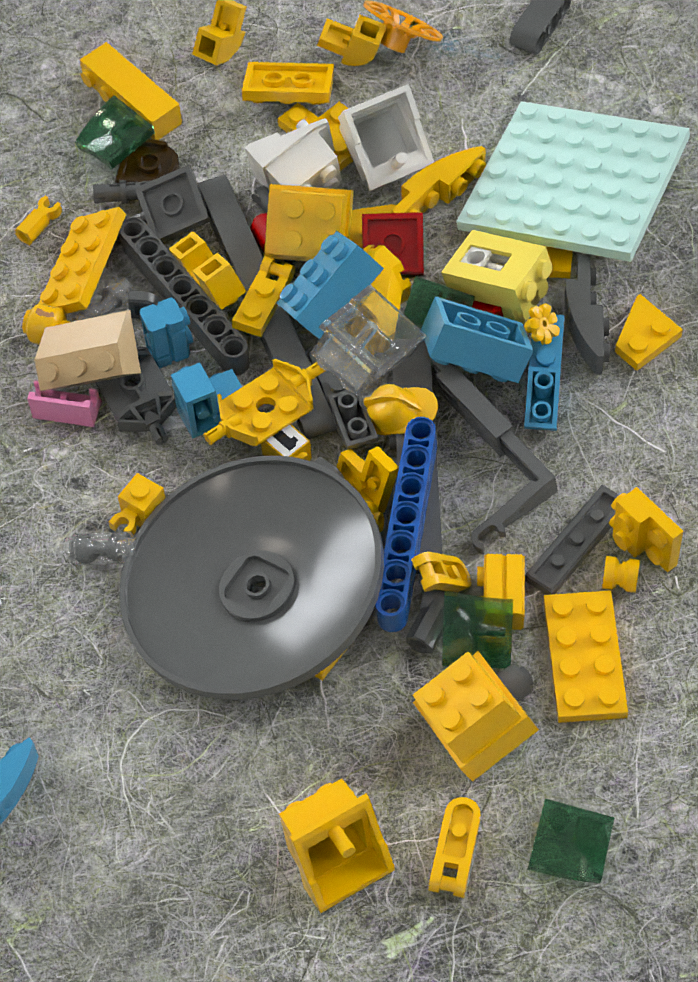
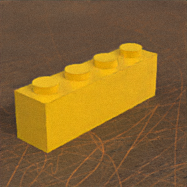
(116, 76)

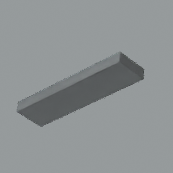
(573, 543)

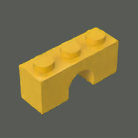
(208, 270)

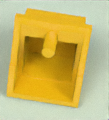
(303, 218)
(473, 714)
(335, 843)

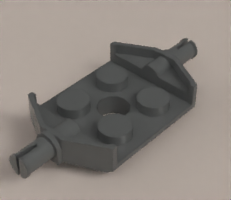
(142, 406)

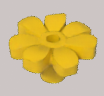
(542, 324)

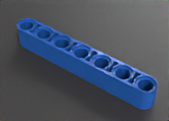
(409, 535)

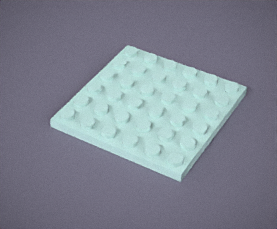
(575, 180)

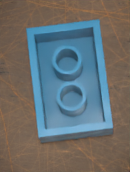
(328, 282)
(476, 340)

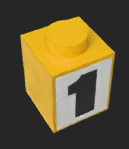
(287, 443)

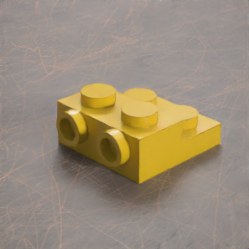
(644, 527)

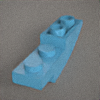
(544, 382)
(15, 774)

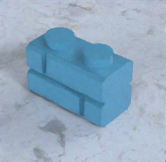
(166, 331)

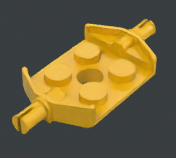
(283, 387)

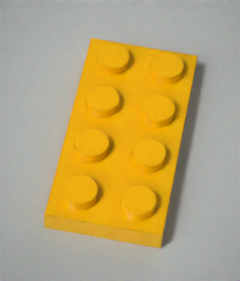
(82, 260)
(585, 656)

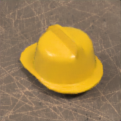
(395, 407)

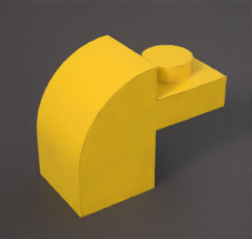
(224, 36)
(355, 45)

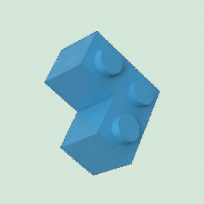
(197, 396)

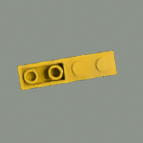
(441, 180)

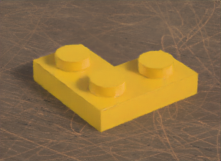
(371, 477)

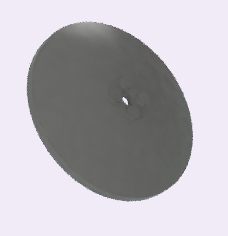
(241, 526)

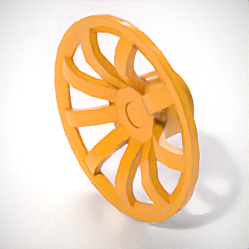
(399, 35)

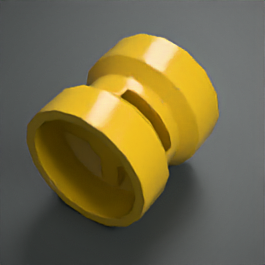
(621, 574)

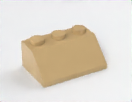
(87, 352)

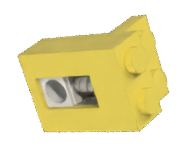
(500, 272)

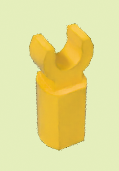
(37, 220)

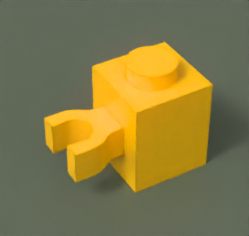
(137, 503)

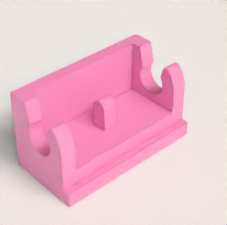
(64, 406)

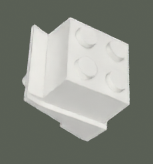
(386, 137)
(297, 157)

